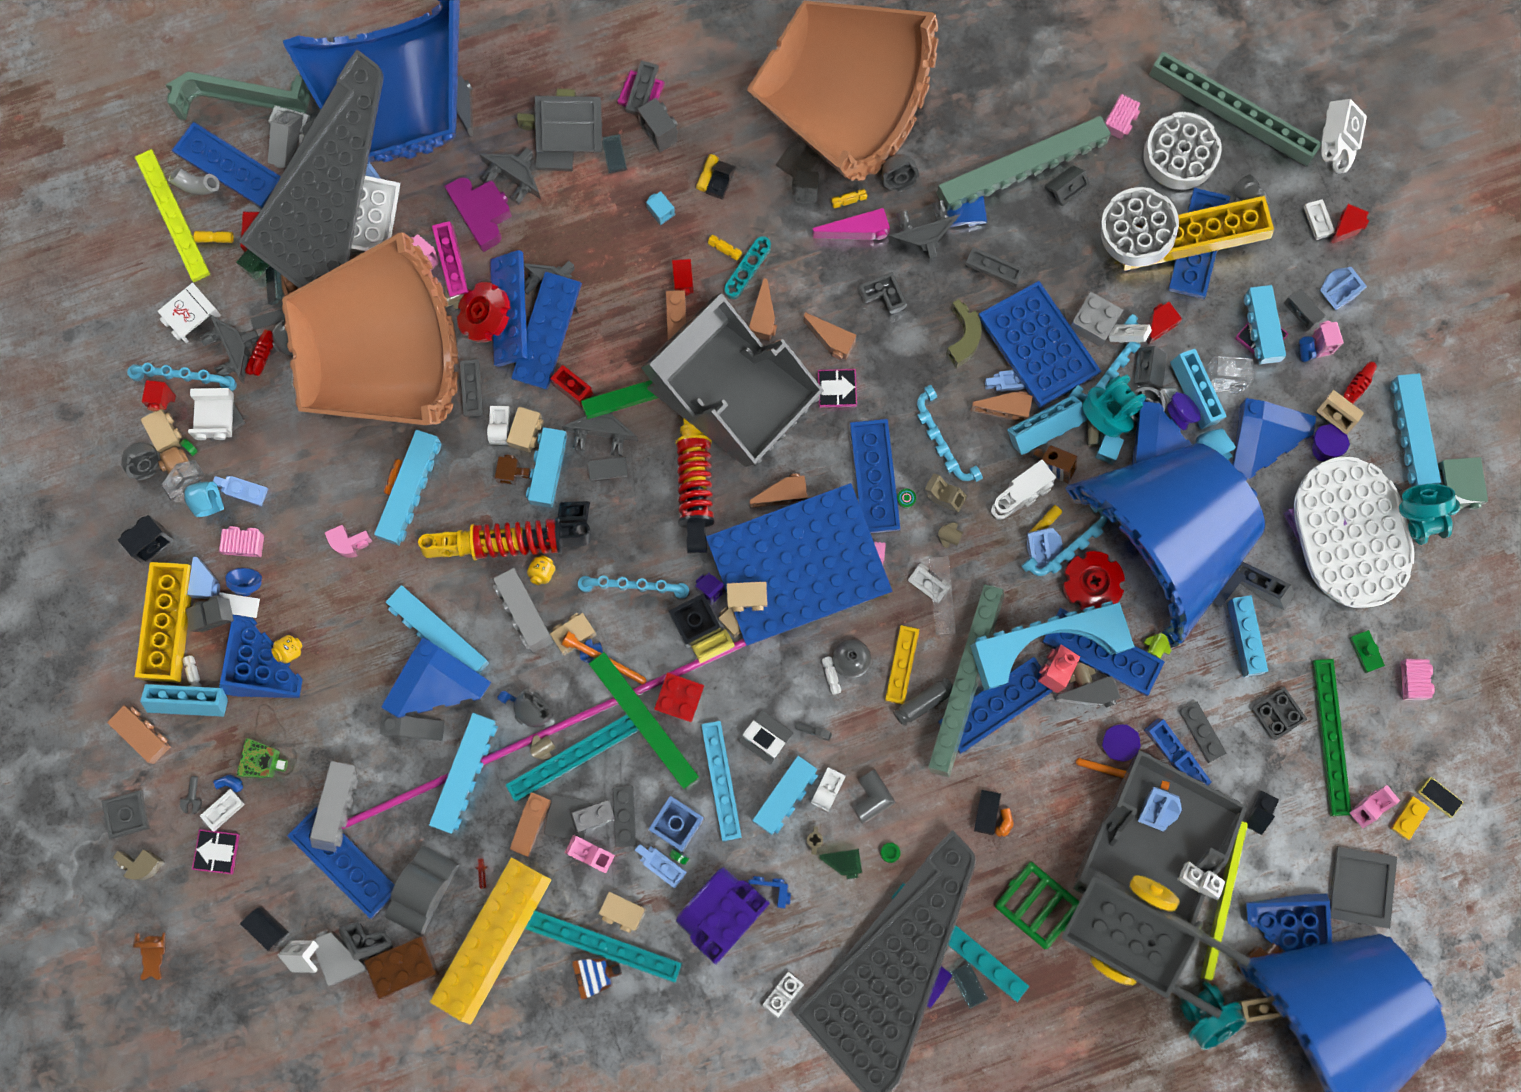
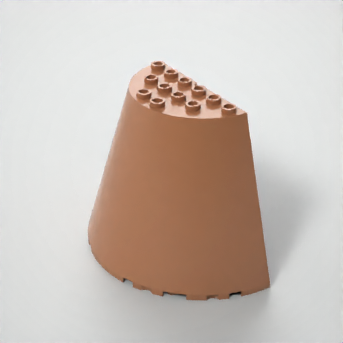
(849, 80)
(374, 338)

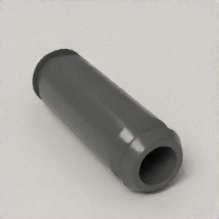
(924, 701)

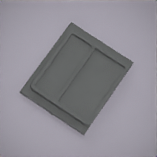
(568, 124)
(1363, 887)

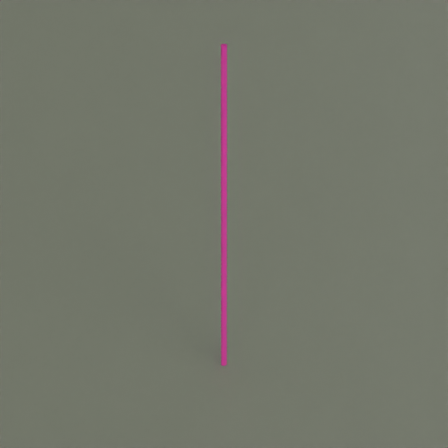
(528, 740)

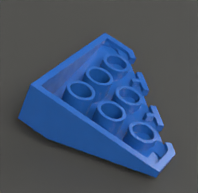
(1156, 433)
(1266, 433)
(250, 666)
(433, 680)
(1293, 920)

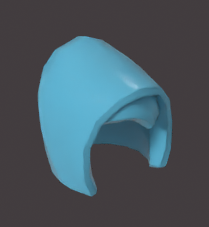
(1218, 441)
(203, 499)

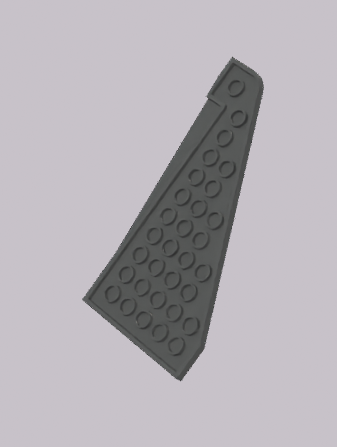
(316, 203)
(881, 988)

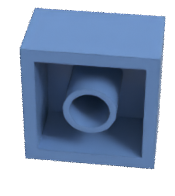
(676, 824)

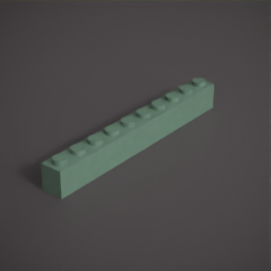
(1235, 109)
(1023, 163)
(965, 684)

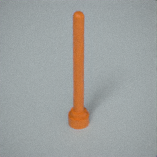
(571, 641)
(1110, 770)

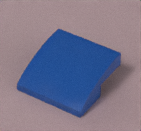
(971, 213)

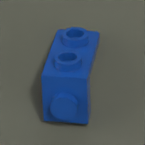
(784, 896)

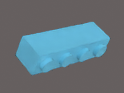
(1265, 324)
(1198, 387)
(1047, 425)
(547, 467)
(1247, 636)
(184, 700)
(785, 795)

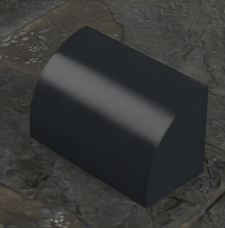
(264, 928)

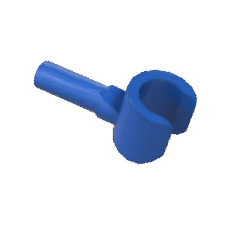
(504, 696)

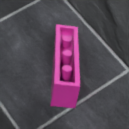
(860, 227)
(450, 258)

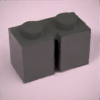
(209, 614)

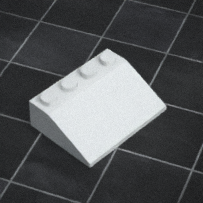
(375, 213)

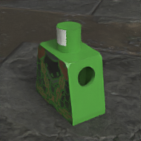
(259, 761)

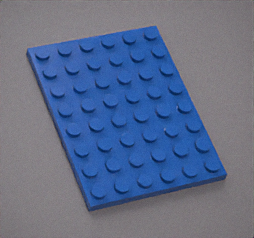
(809, 555)

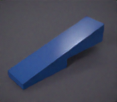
(1174, 751)

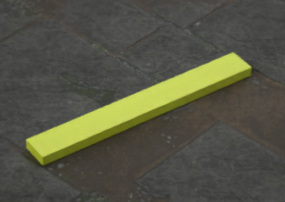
(172, 215)
(1223, 903)

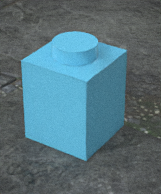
(660, 207)
(1109, 449)

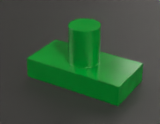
(1367, 651)

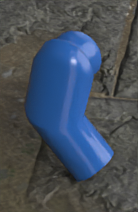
(230, 781)

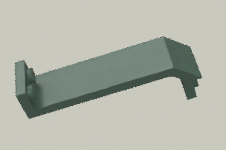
(192, 85)

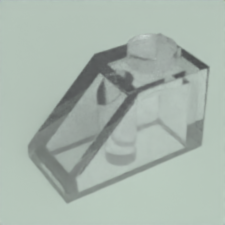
(181, 477)

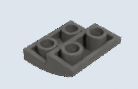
(1279, 713)

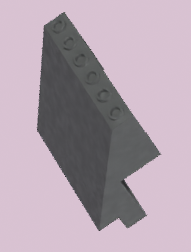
(731, 382)
(1130, 848)

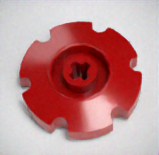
(483, 312)
(1093, 567)

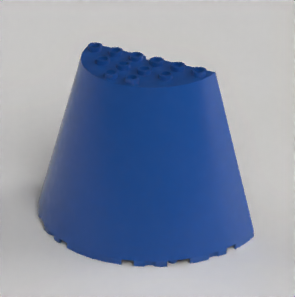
(418, 84)
(1188, 521)
(1355, 1010)

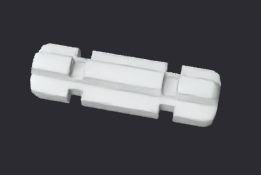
(191, 671)
(831, 675)

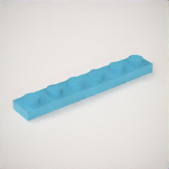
(721, 781)

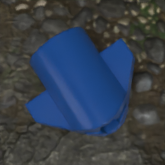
(1307, 348)
(597, 646)

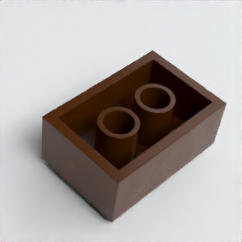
(401, 967)

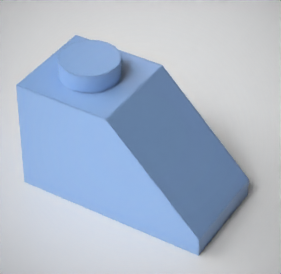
(202, 581)

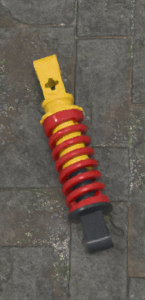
(693, 486)
(502, 541)

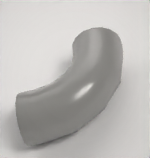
(194, 184)

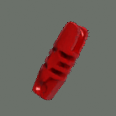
(260, 354)
(1360, 382)

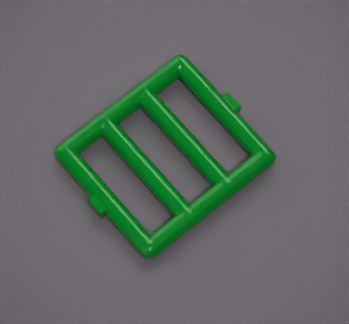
(1015, 917)

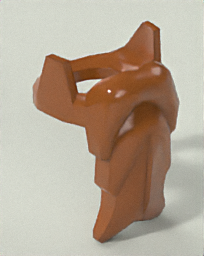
(152, 950)

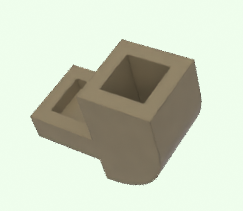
(945, 494)
(142, 868)

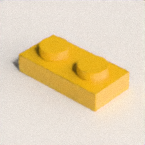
(1410, 818)

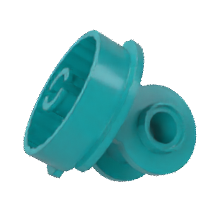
(1111, 408)
(1429, 511)
(1213, 1030)

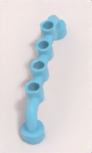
(137, 373)
(1111, 373)
(942, 448)
(1068, 553)
(586, 584)

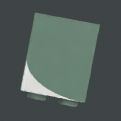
(1466, 479)

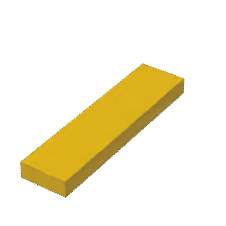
(902, 665)

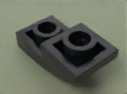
(987, 812)

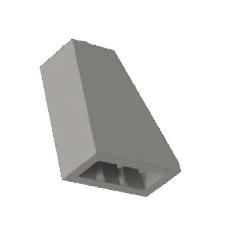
(284, 138)
(336, 959)

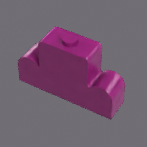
(480, 209)

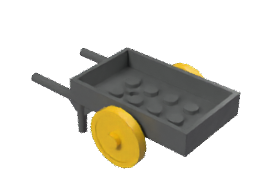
(1117, 929)

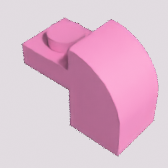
(344, 544)
(1374, 805)
(589, 853)

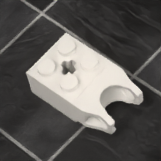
(1342, 133)
(1024, 490)

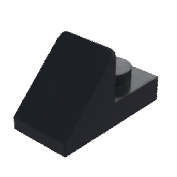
(720, 179)
(573, 511)
(1261, 812)

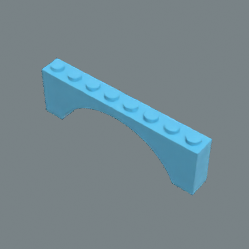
(1102, 625)

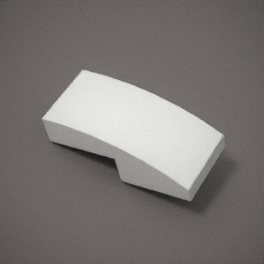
(242, 605)
(1203, 882)
(782, 995)

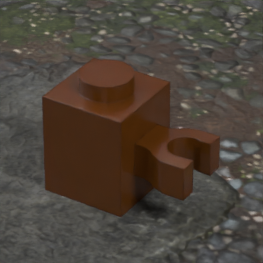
(509, 470)

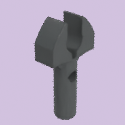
(819, 732)
(191, 797)

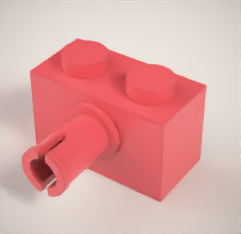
(1058, 669)

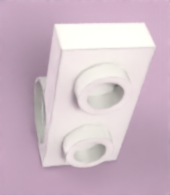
(498, 424)
(828, 789)

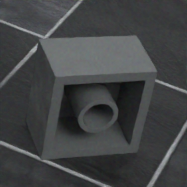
(658, 124)

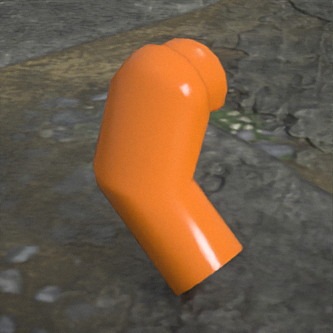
(1007, 824)

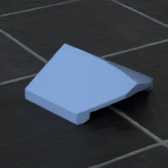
(1342, 286)
(1044, 545)
(1160, 809)

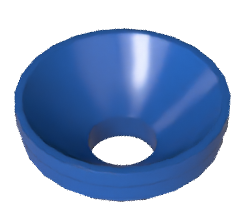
(243, 581)

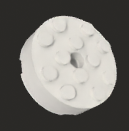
(1164, 151)
(1137, 245)

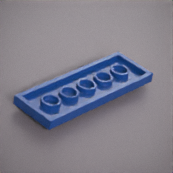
(226, 163)
(1193, 273)
(508, 275)
(547, 330)
(875, 475)
(1131, 668)
(1001, 704)
(347, 868)

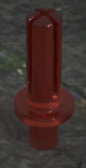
(481, 870)

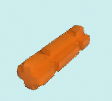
(392, 477)

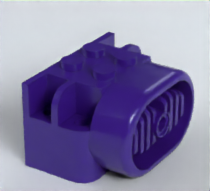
(721, 914)

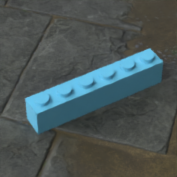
(1415, 430)
(407, 488)
(434, 629)
(463, 772)

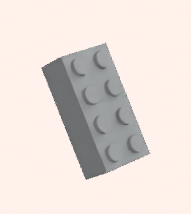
(525, 615)
(333, 807)

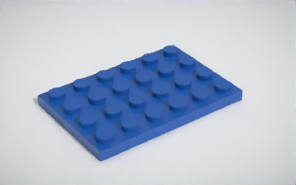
(1039, 344)

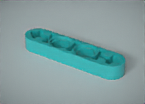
(745, 266)

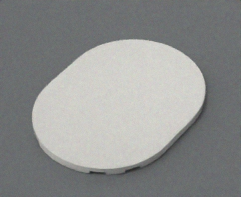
(1371, 554)

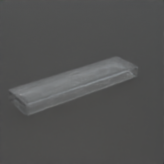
(942, 595)

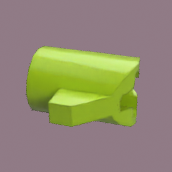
(1158, 645)

